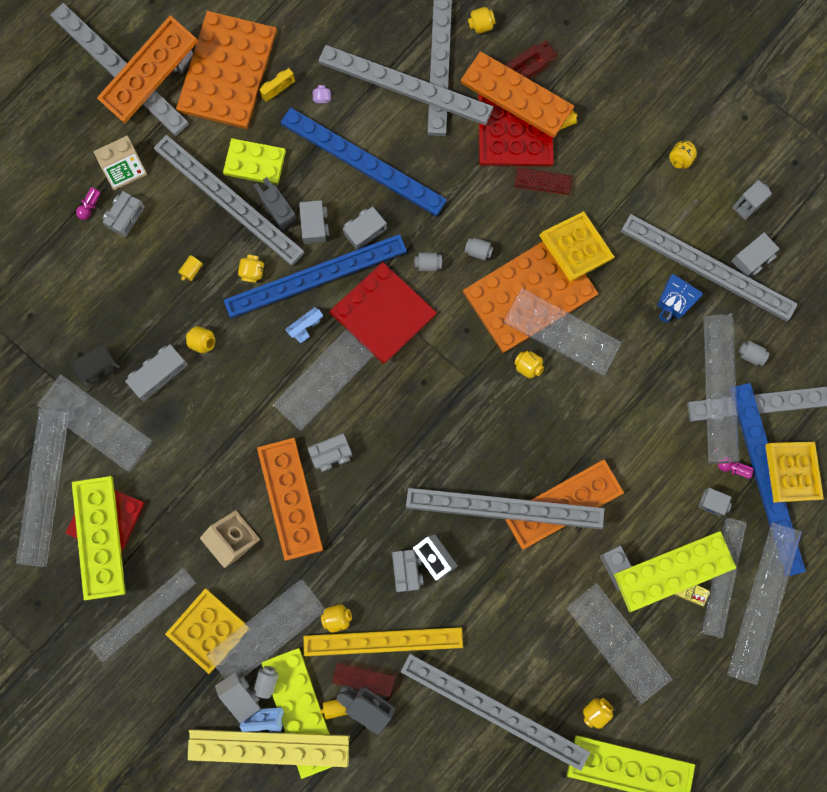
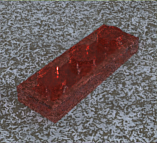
(543, 181)
(362, 678)

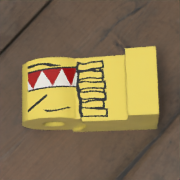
(695, 595)

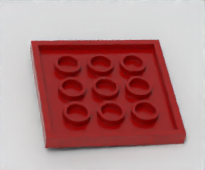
(512, 141)
(383, 313)

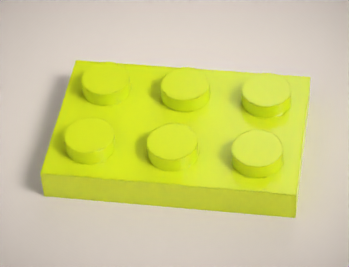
(254, 161)

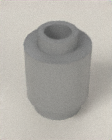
(478, 248)
(428, 261)
(753, 353)
(266, 682)

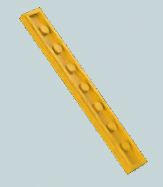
(383, 641)

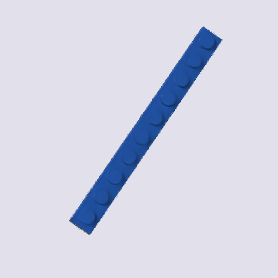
(363, 162)
(315, 276)
(755, 442)

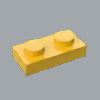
(278, 84)

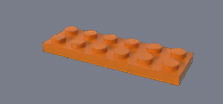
(147, 69)
(517, 94)
(588, 488)
(290, 499)

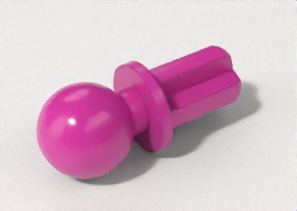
(84, 211)
(737, 468)

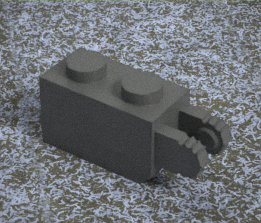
(276, 205)
(366, 708)

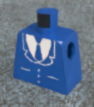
(676, 298)

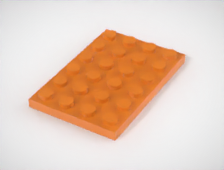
(226, 70)
(538, 274)

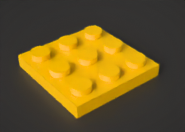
(576, 246)
(794, 472)
(203, 628)

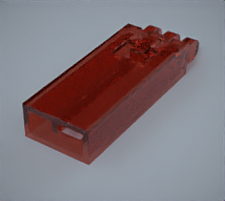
(540, 62)

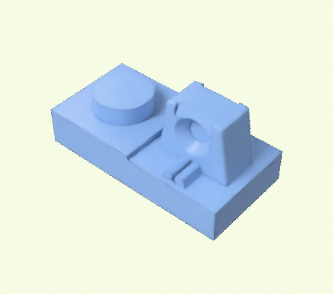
(298, 328)
(264, 720)

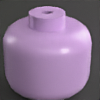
(321, 94)

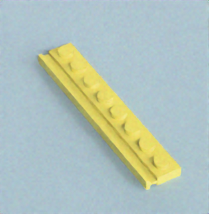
(269, 747)

